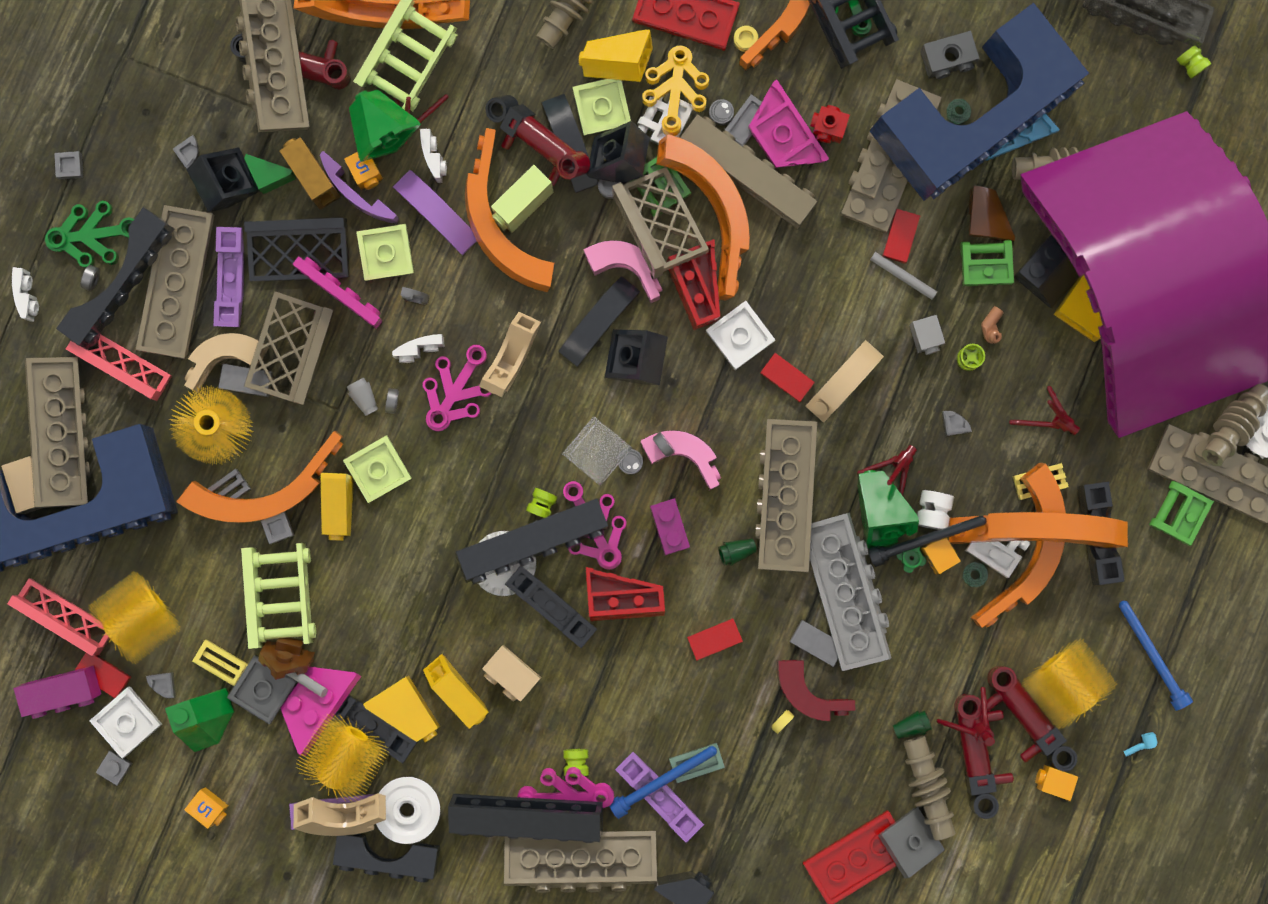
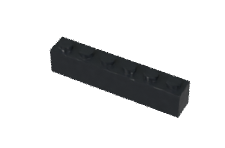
(530, 541)
(525, 818)

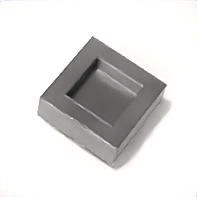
(68, 165)
(277, 528)
(114, 767)

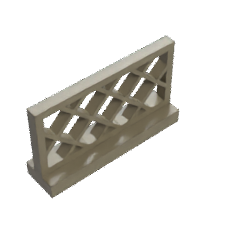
(643, 235)
(309, 355)

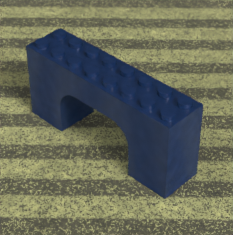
(1038, 77)
(131, 495)

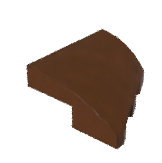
(988, 215)

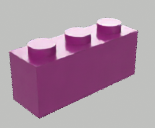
(57, 692)

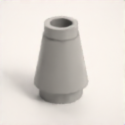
(363, 396)

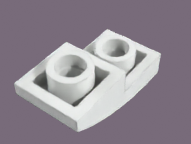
(434, 160)
(26, 304)
(411, 349)

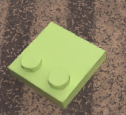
(601, 105)
(385, 252)
(377, 469)

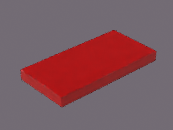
(696, 20)
(851, 860)

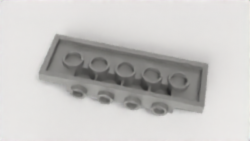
(848, 593)

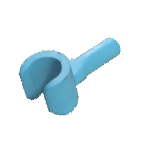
(1149, 741)

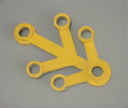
(676, 85)

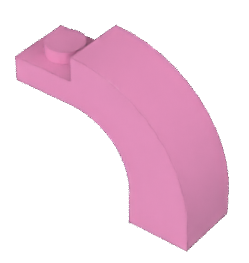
(624, 255)
(687, 446)

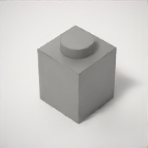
(927, 335)

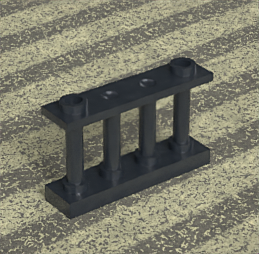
(836, 29)

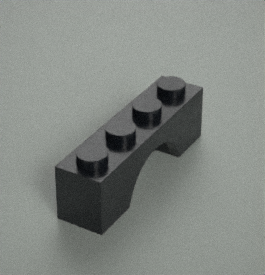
(1103, 562)
(355, 852)

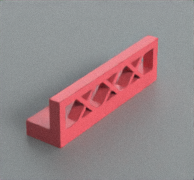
(116, 372)
(53, 622)

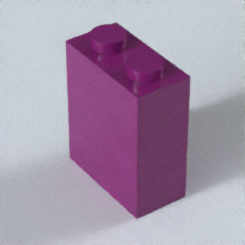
(669, 527)

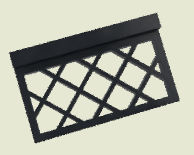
(295, 227)

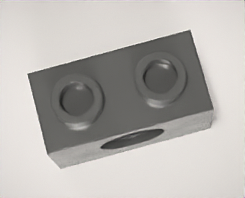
(960, 45)

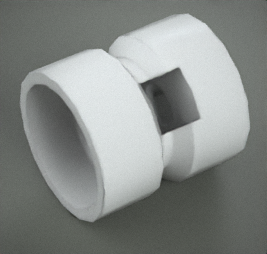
(934, 509)

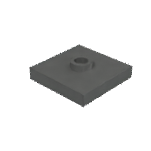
(260, 692)
(910, 843)

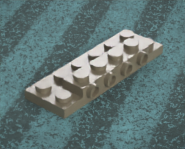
(272, 65)
(879, 182)
(56, 432)
(1237, 483)
(786, 495)
(613, 862)

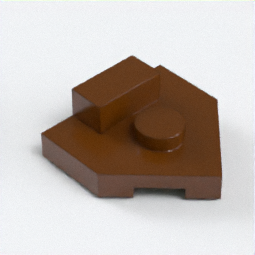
(286, 657)

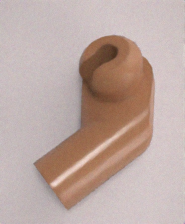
(989, 326)

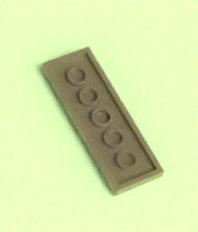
(175, 284)

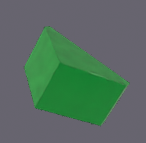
(267, 174)

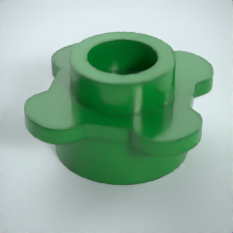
(909, 565)

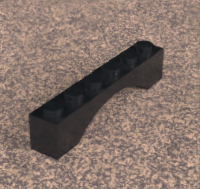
(88, 320)

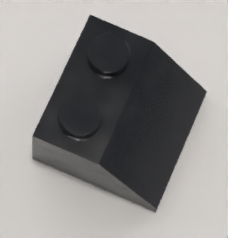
(619, 154)
(222, 179)
(1048, 272)
(636, 356)
(685, 888)

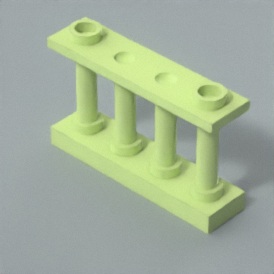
(394, 33)
(255, 609)

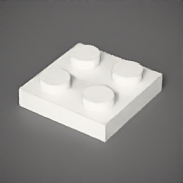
(740, 335)
(125, 722)

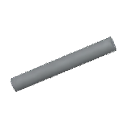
(903, 275)
(309, 683)

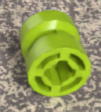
(1193, 61)
(975, 357)
(544, 498)
(577, 759)

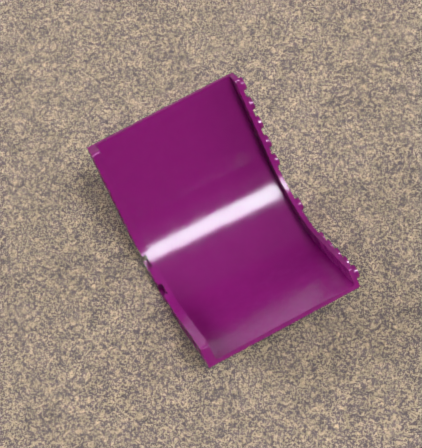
(1169, 266)

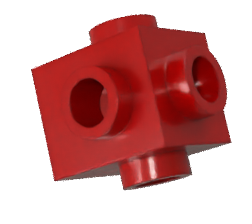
(837, 121)

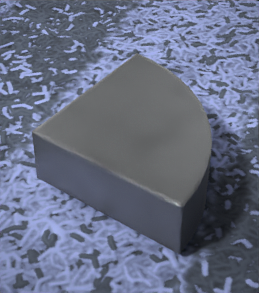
(187, 151)
(414, 296)
(955, 423)
(162, 684)

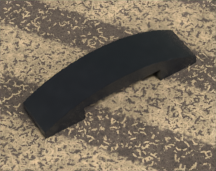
(565, 127)
(598, 321)
(551, 606)
(398, 743)

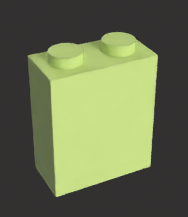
(521, 199)

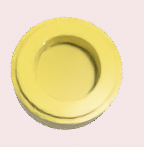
(745, 38)
(782, 721)

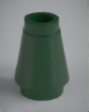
(735, 551)
(913, 725)

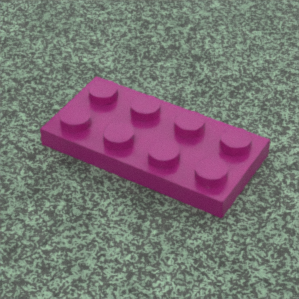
(331, 285)

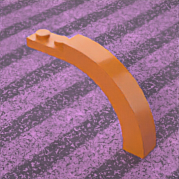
(378, 12)
(784, 27)
(724, 197)
(501, 252)
(227, 509)
(1046, 527)
(1046, 555)

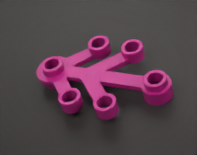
(454, 391)
(601, 542)
(568, 792)

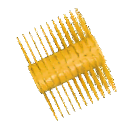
(202, 421)
(135, 618)
(1068, 681)
(341, 758)

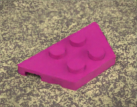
(784, 132)
(305, 708)

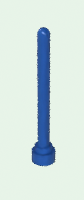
(1179, 697)
(622, 804)

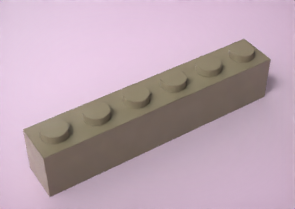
(751, 173)

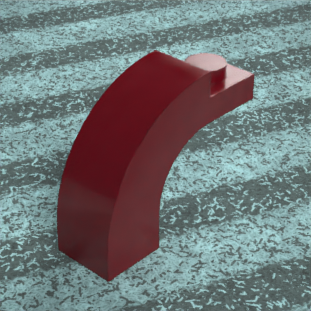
(792, 683)

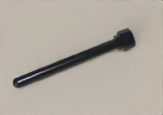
(881, 554)

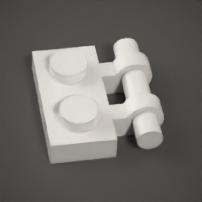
(645, 123)
(997, 555)

